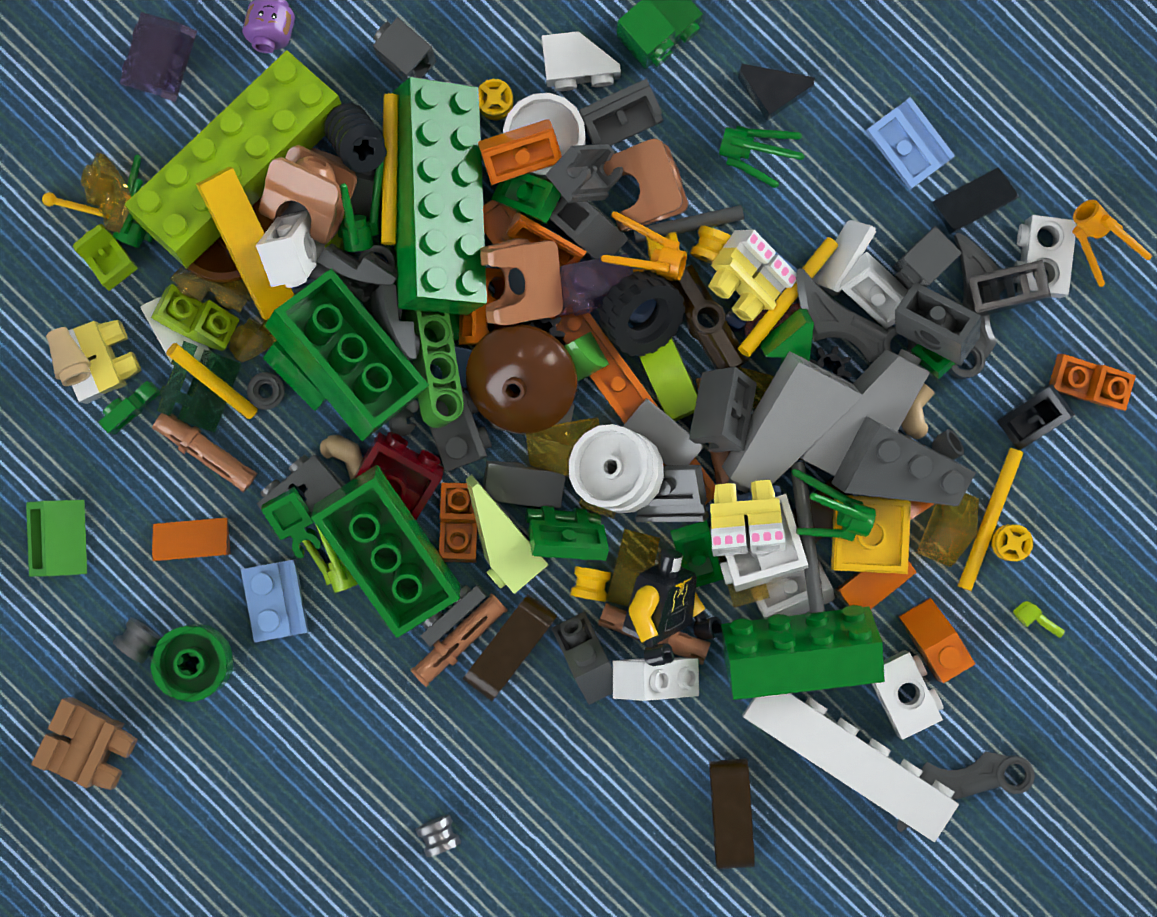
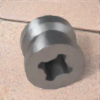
(136, 640)
(438, 836)

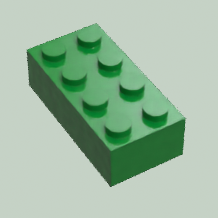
(346, 354)
(386, 551)
(802, 652)

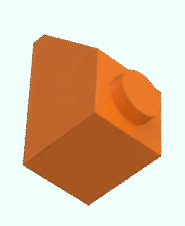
(936, 641)

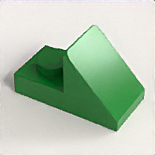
(528, 196)
(791, 335)
(696, 546)

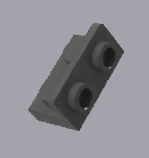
(461, 440)

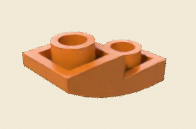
(1092, 382)
(457, 524)

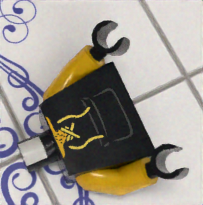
(664, 605)

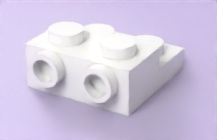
(760, 568)

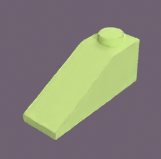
(502, 542)

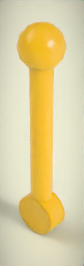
(49, 199)

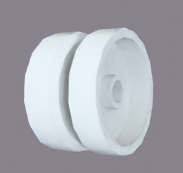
(562, 114)
(612, 448)

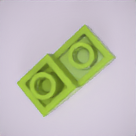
(195, 320)
(671, 381)

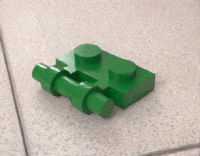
(566, 534)

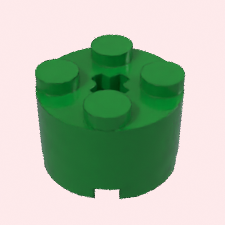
(190, 684)

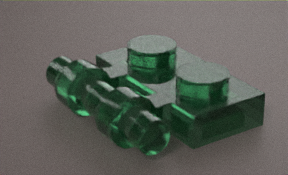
(200, 404)

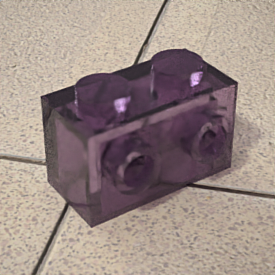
(158, 56)
(588, 283)

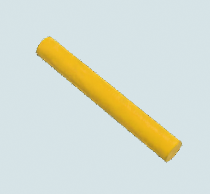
(211, 380)

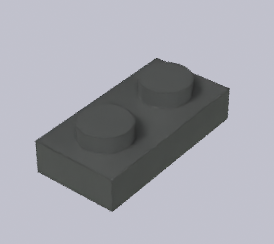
(440, 624)

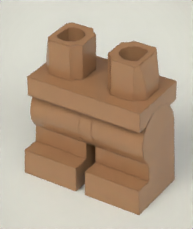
(91, 743)

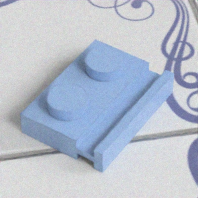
(910, 143)
(274, 600)

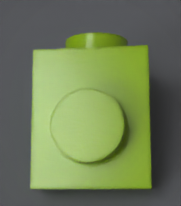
(105, 256)

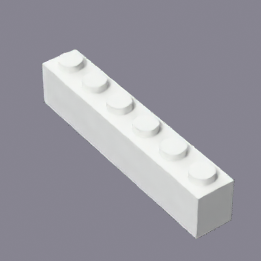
(854, 761)

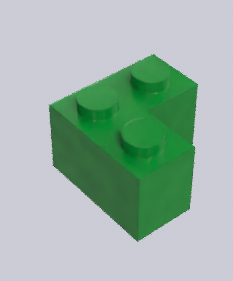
(656, 26)

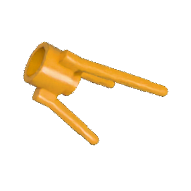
(1096, 223)
(666, 262)

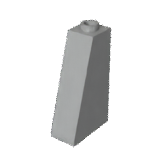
(887, 395)
(789, 420)

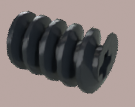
(355, 137)

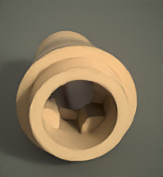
(68, 360)

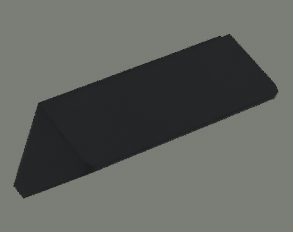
(975, 200)

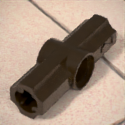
(717, 341)

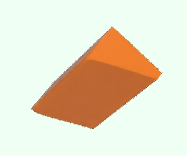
(520, 151)
(526, 228)
(190, 539)
(871, 587)

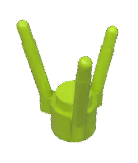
(337, 573)

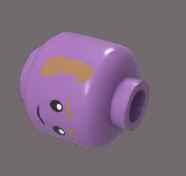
(268, 24)

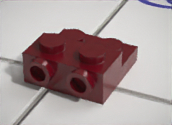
(409, 473)

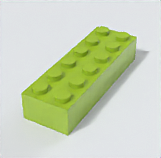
(266, 120)

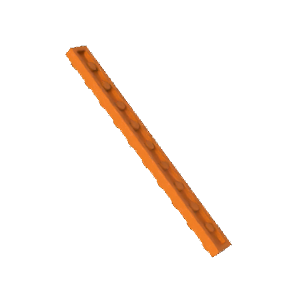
(615, 380)

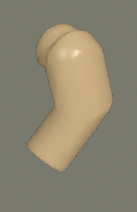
(914, 422)
(344, 450)

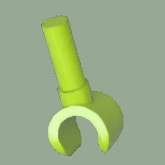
(1028, 613)

